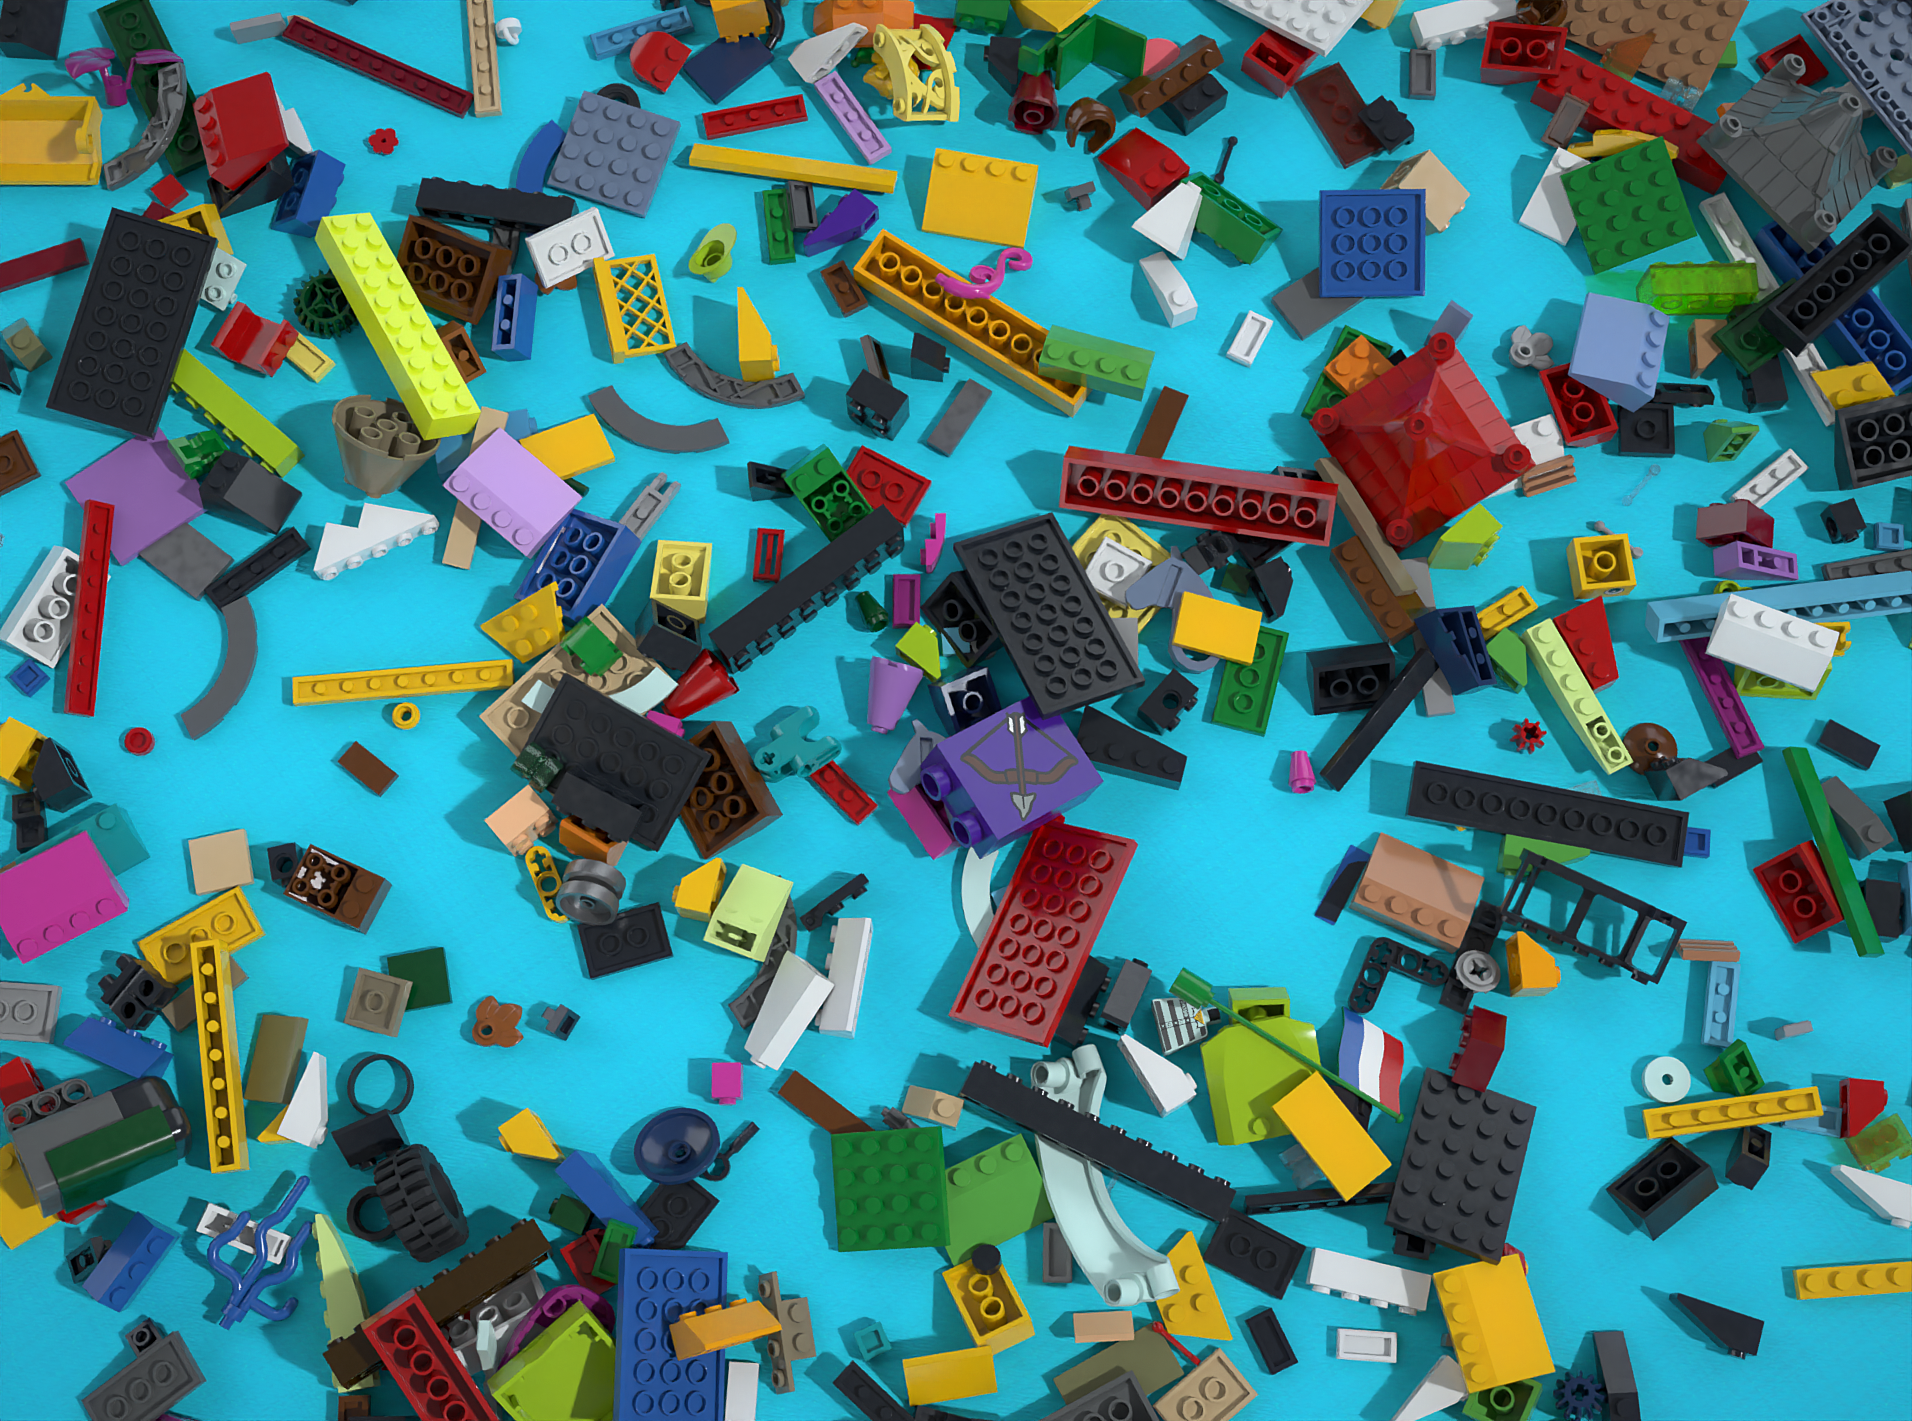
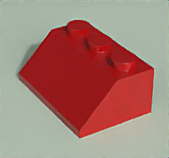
(1579, 410)
(1800, 891)

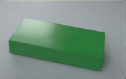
(616, 1237)

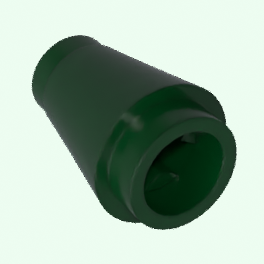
(872, 613)

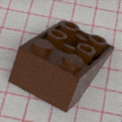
(338, 889)

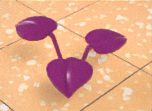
(97, 59)

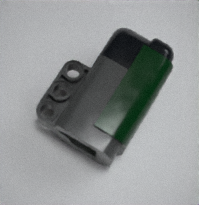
(97, 1142)

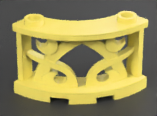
(927, 45)

